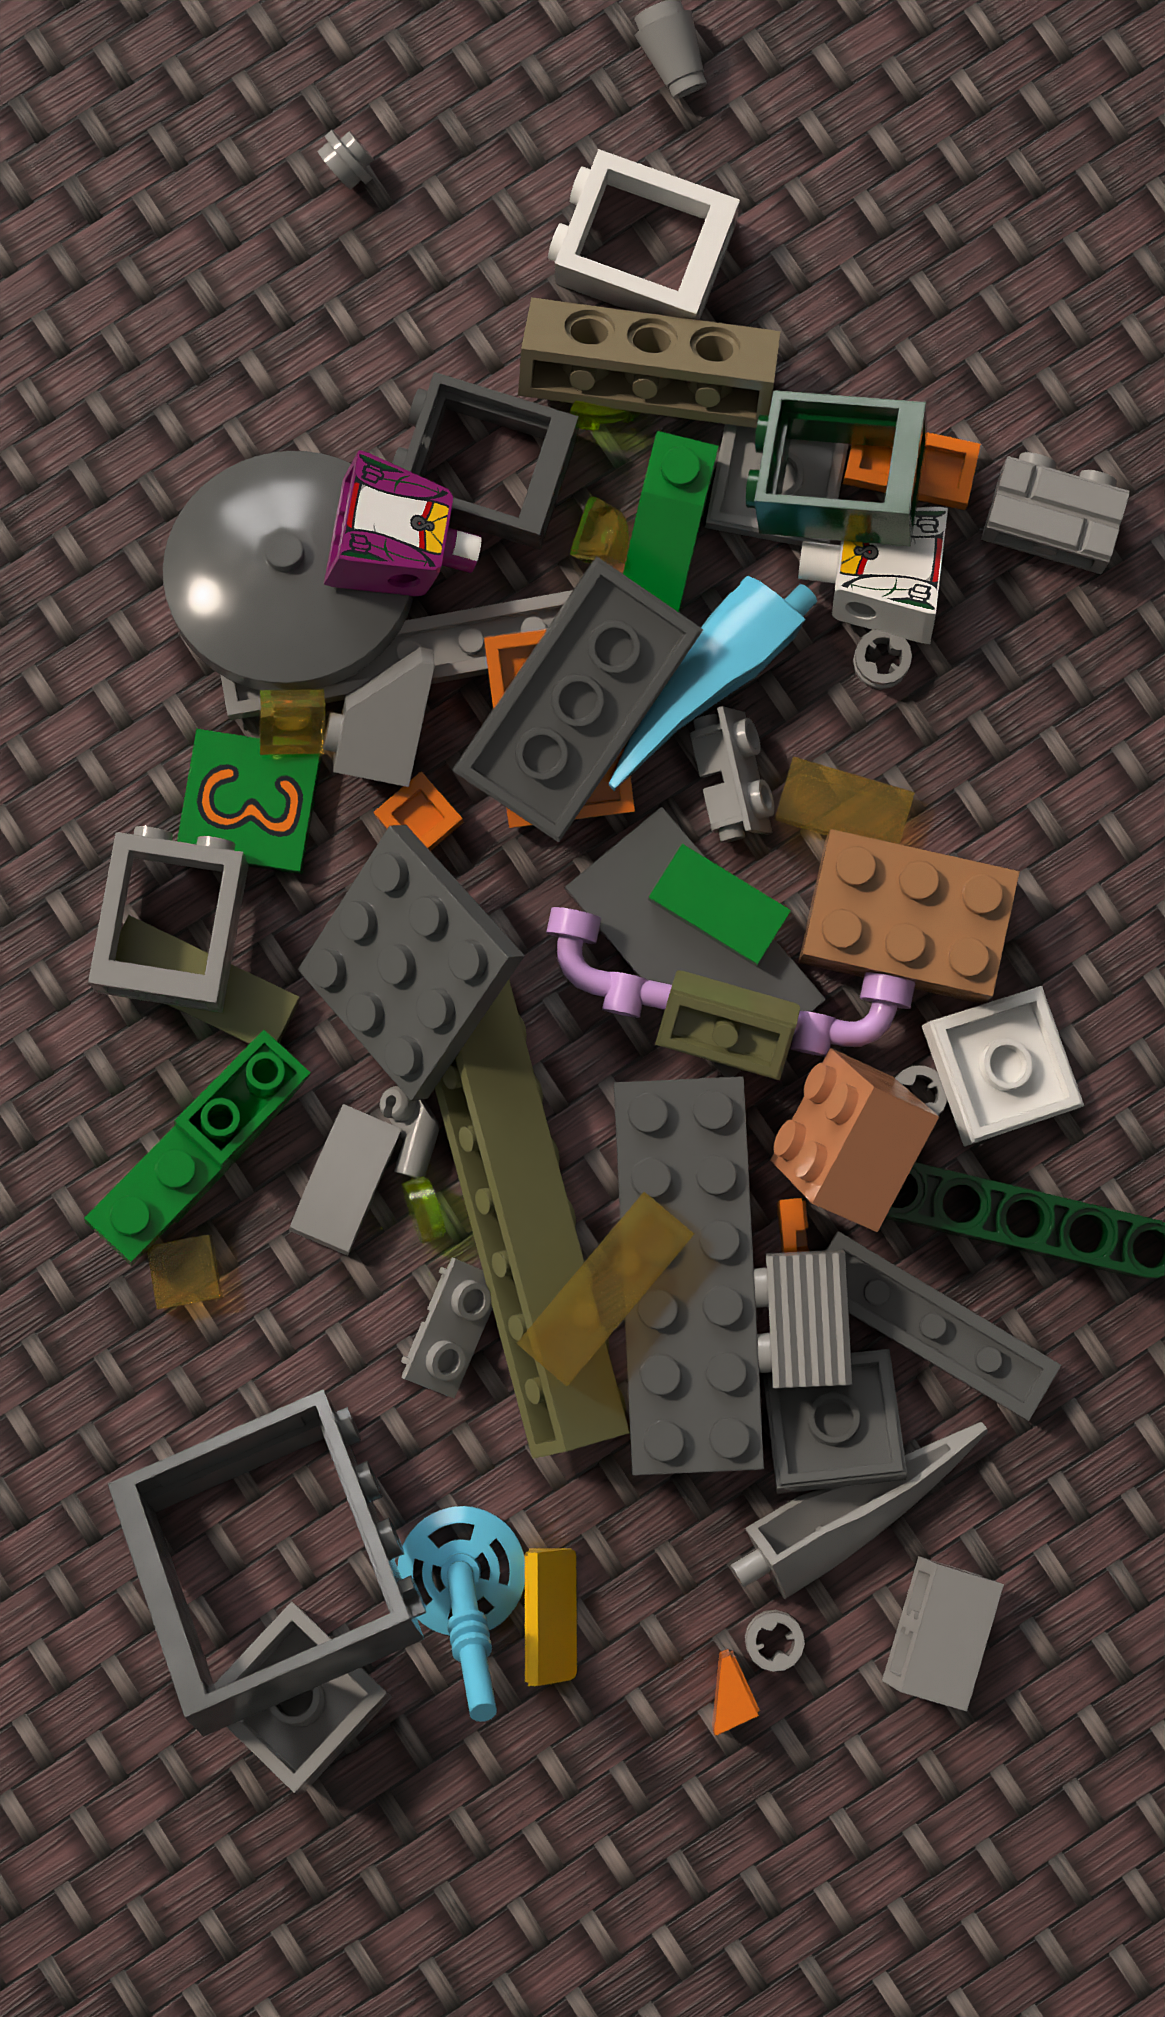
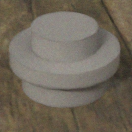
(346, 158)

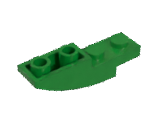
(198, 1148)

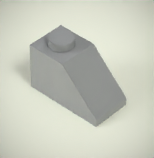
(383, 722)

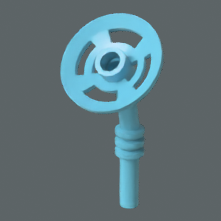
(462, 1590)

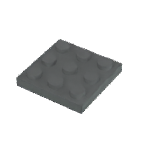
(410, 962)

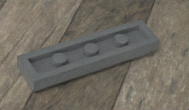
(944, 1331)

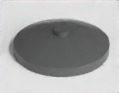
(251, 575)

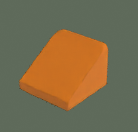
(733, 1696)

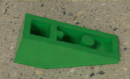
(670, 516)

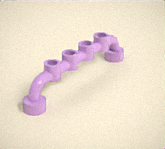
(627, 993)

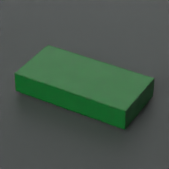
(719, 905)

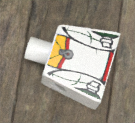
(882, 583)

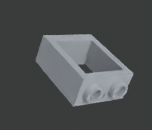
(162, 984)

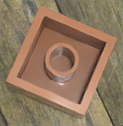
(852, 1139)

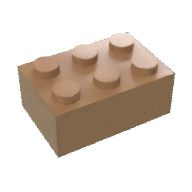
(909, 916)

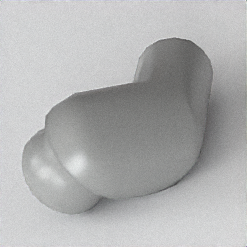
(418, 1130)

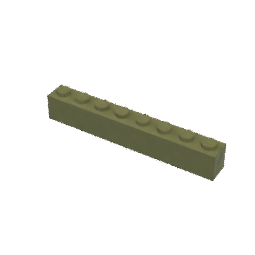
(522, 1225)

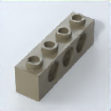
(648, 362)

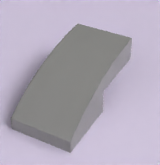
(345, 1179)

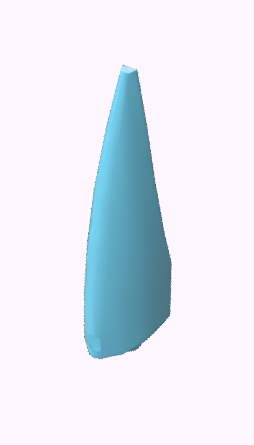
(731, 651)

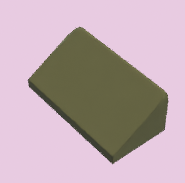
(728, 1024)

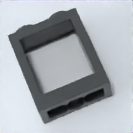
(554, 426)

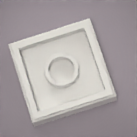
(1002, 1065)

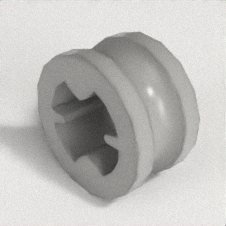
(868, 670)
(909, 1075)
(780, 1659)

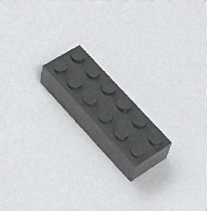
(696, 1325)

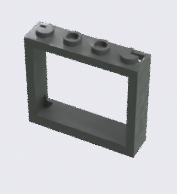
(213, 1463)

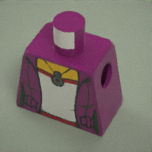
(394, 531)

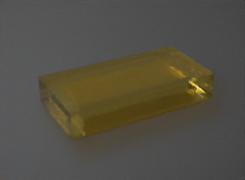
(833, 799)

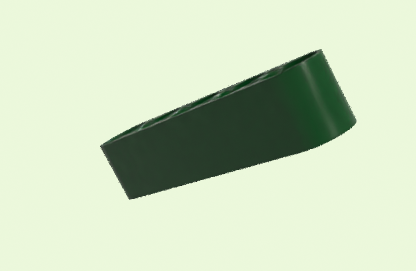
(1054, 1221)

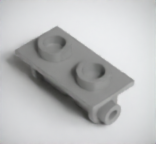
(731, 750)
(450, 1330)

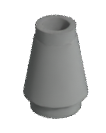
(672, 46)

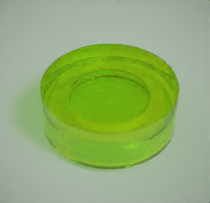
(424, 1209)

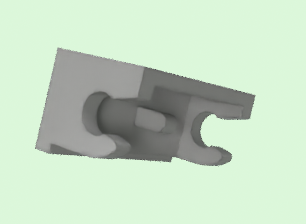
(942, 1633)

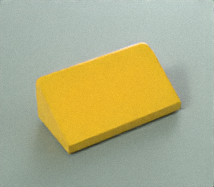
(550, 1616)

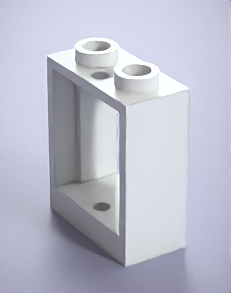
(626, 289)

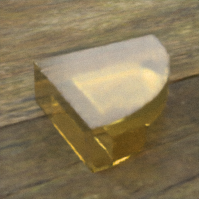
(601, 533)

